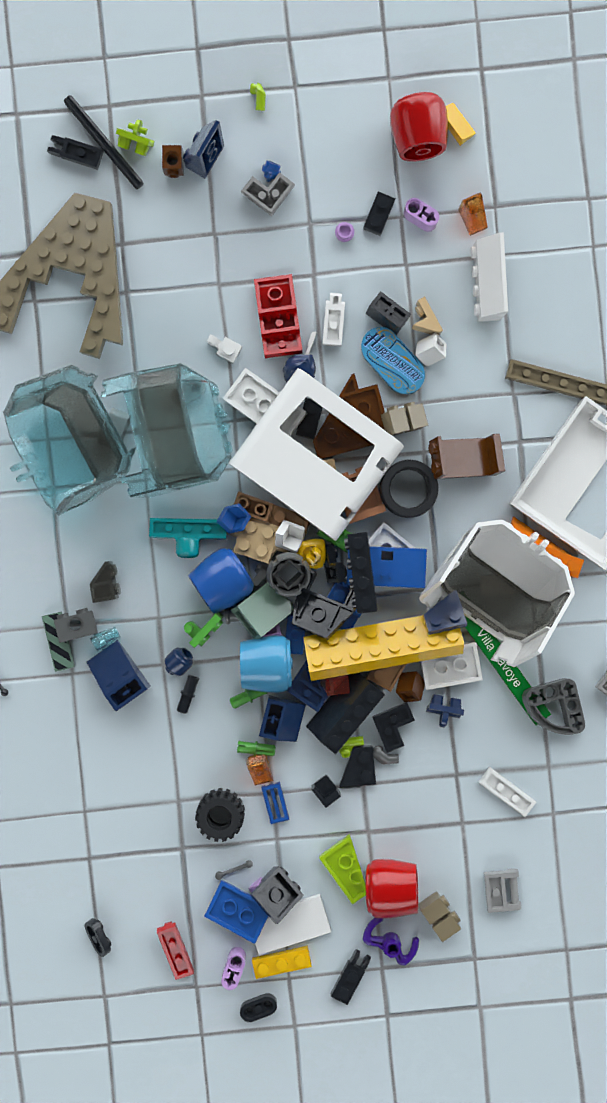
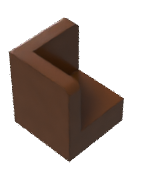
(410, 686)

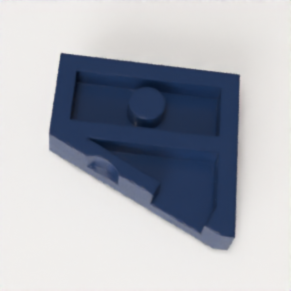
(445, 615)
(308, 691)

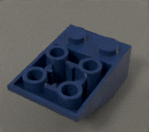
(117, 675)

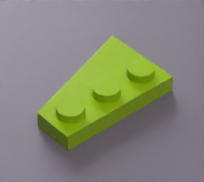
(345, 868)

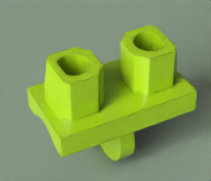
(125, 138)

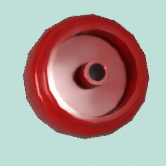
(419, 126)
(391, 888)

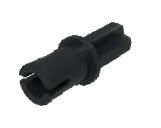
(187, 694)

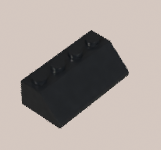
(345, 712)

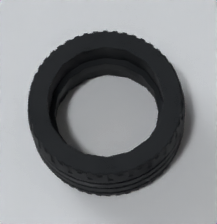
(432, 485)

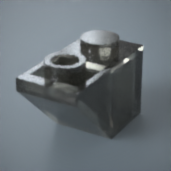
(104, 584)

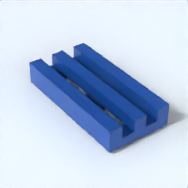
(271, 787)

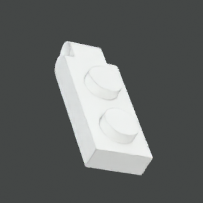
(333, 321)

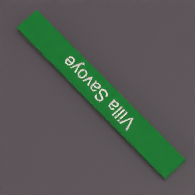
(510, 675)

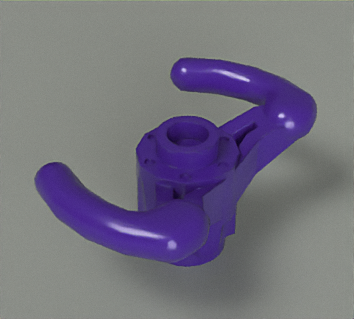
(389, 943)

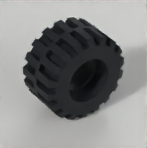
(215, 829)

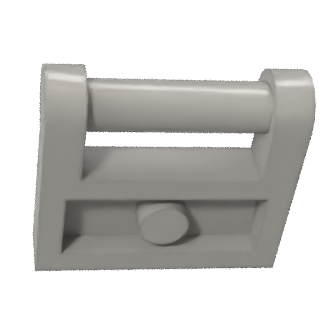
(496, 891)

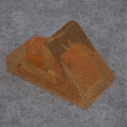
(259, 769)

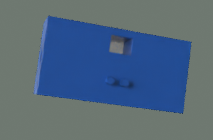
(397, 566)

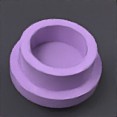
(344, 232)

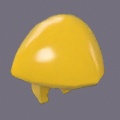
(313, 552)

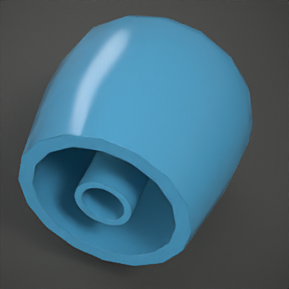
(266, 664)

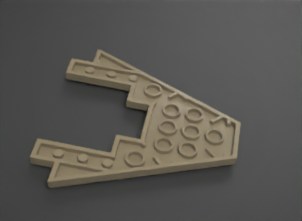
(79, 242)

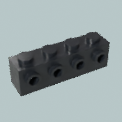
(362, 572)

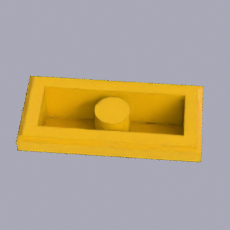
(458, 125)

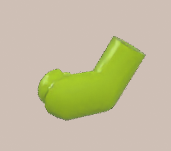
(260, 96)
(348, 746)

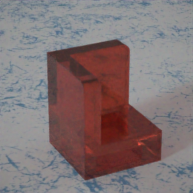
(337, 685)

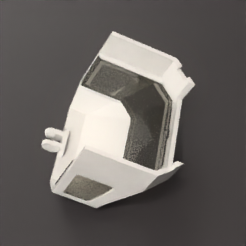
(505, 587)

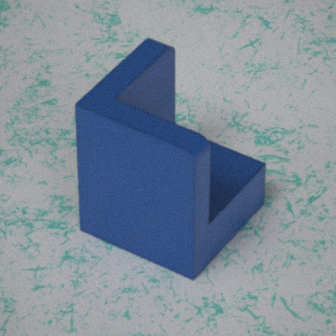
(233, 518)

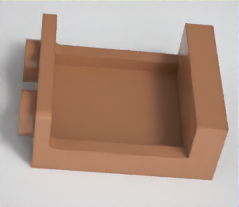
(372, 505)

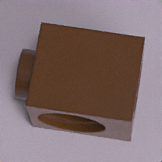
(169, 153)

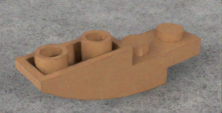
(269, 512)

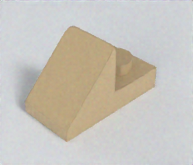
(429, 323)

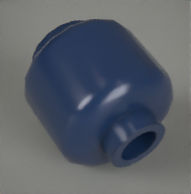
(178, 661)

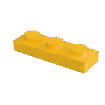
(281, 962)

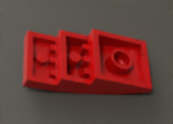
(278, 316)

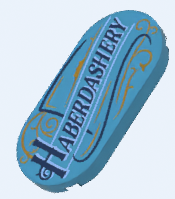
(392, 360)

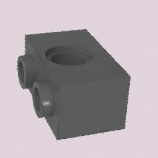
(87, 626)

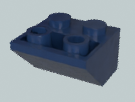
(282, 719)

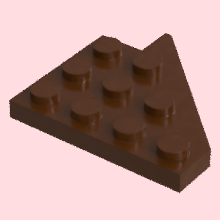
(336, 436)

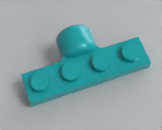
(186, 533)

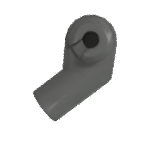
(384, 758)

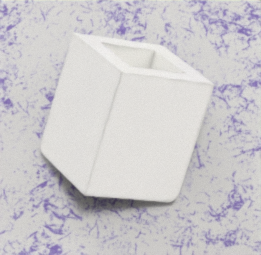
(431, 349)
(289, 536)

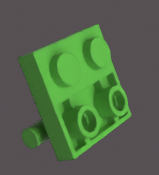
(200, 635)

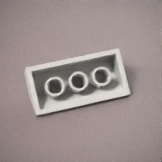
(490, 278)

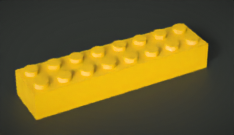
(378, 647)

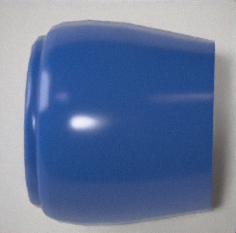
(221, 580)

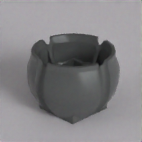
(297, 582)

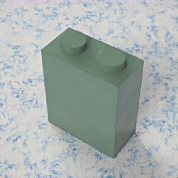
(262, 611)

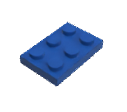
(236, 912)

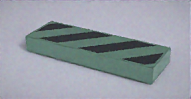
(60, 652)

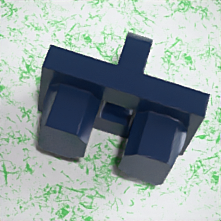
(436, 707)

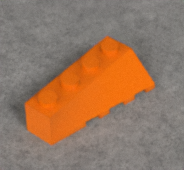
(573, 563)

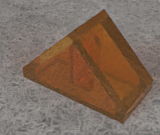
(473, 213)

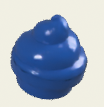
(270, 170)

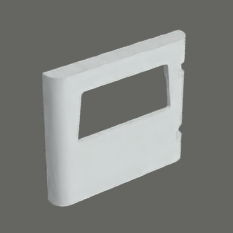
(300, 476)
(564, 476)

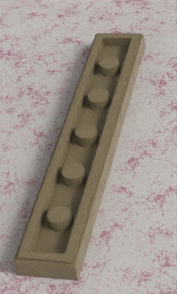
(556, 381)

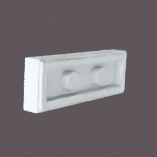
(507, 791)

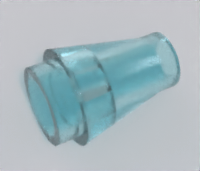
(104, 638)

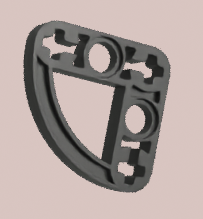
(558, 693)

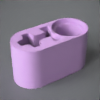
(428, 211)
(232, 965)

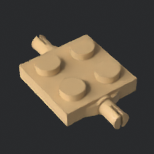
(257, 541)

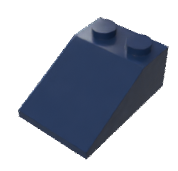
(205, 149)

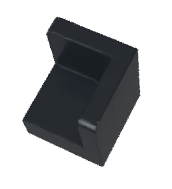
(326, 791)

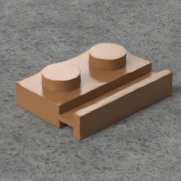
(387, 676)

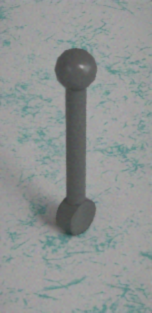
(219, 875)

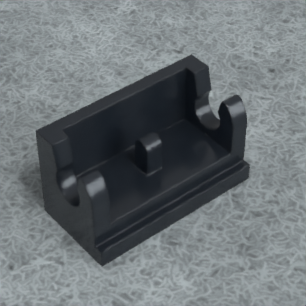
(387, 313)

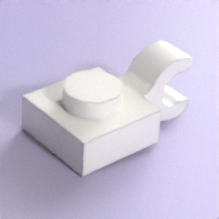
(227, 349)

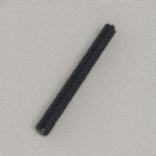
(103, 142)

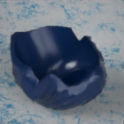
(300, 361)

